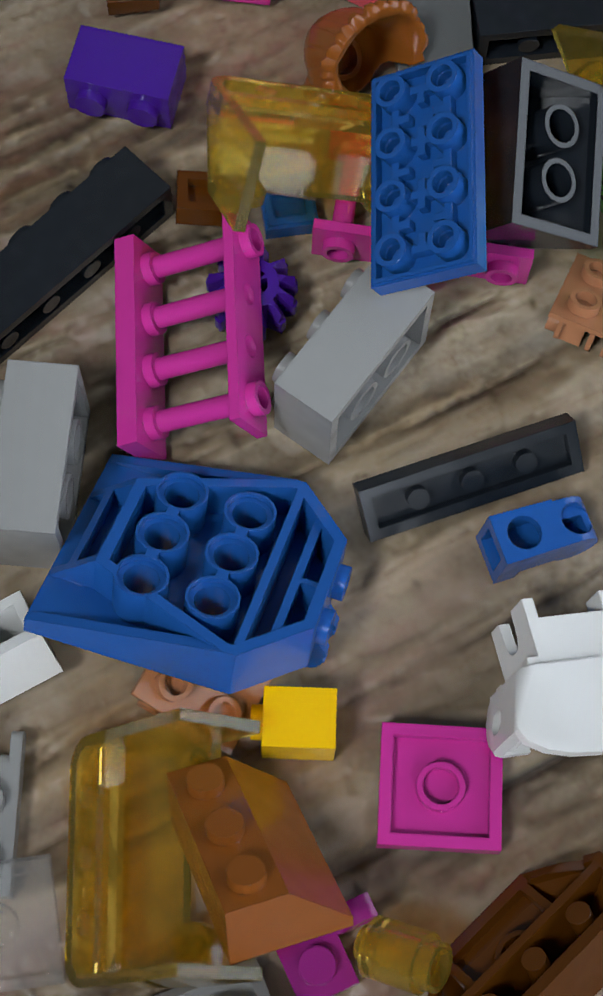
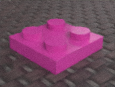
(438, 789)

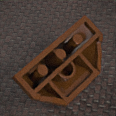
(536, 936)

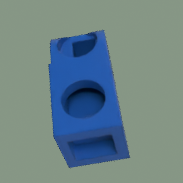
(535, 536)

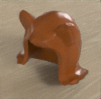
(354, 41)

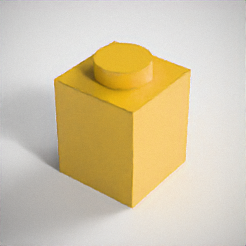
(297, 723)

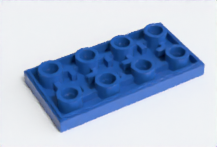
(428, 174)

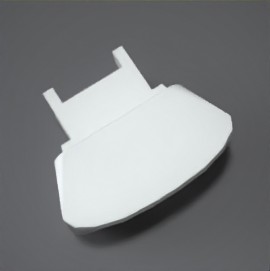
(550, 683)

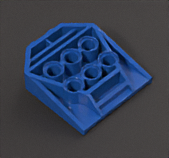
(197, 574)

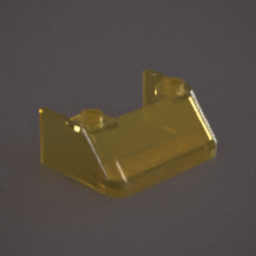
(285, 143)
(125, 861)

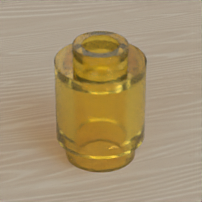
(403, 956)

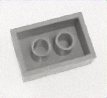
(348, 363)
(40, 459)

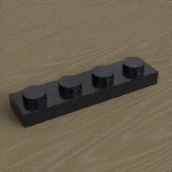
(468, 477)

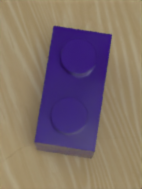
(125, 77)

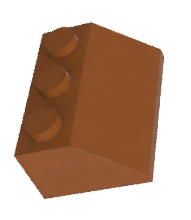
(253, 858)

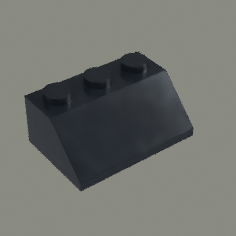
(542, 157)

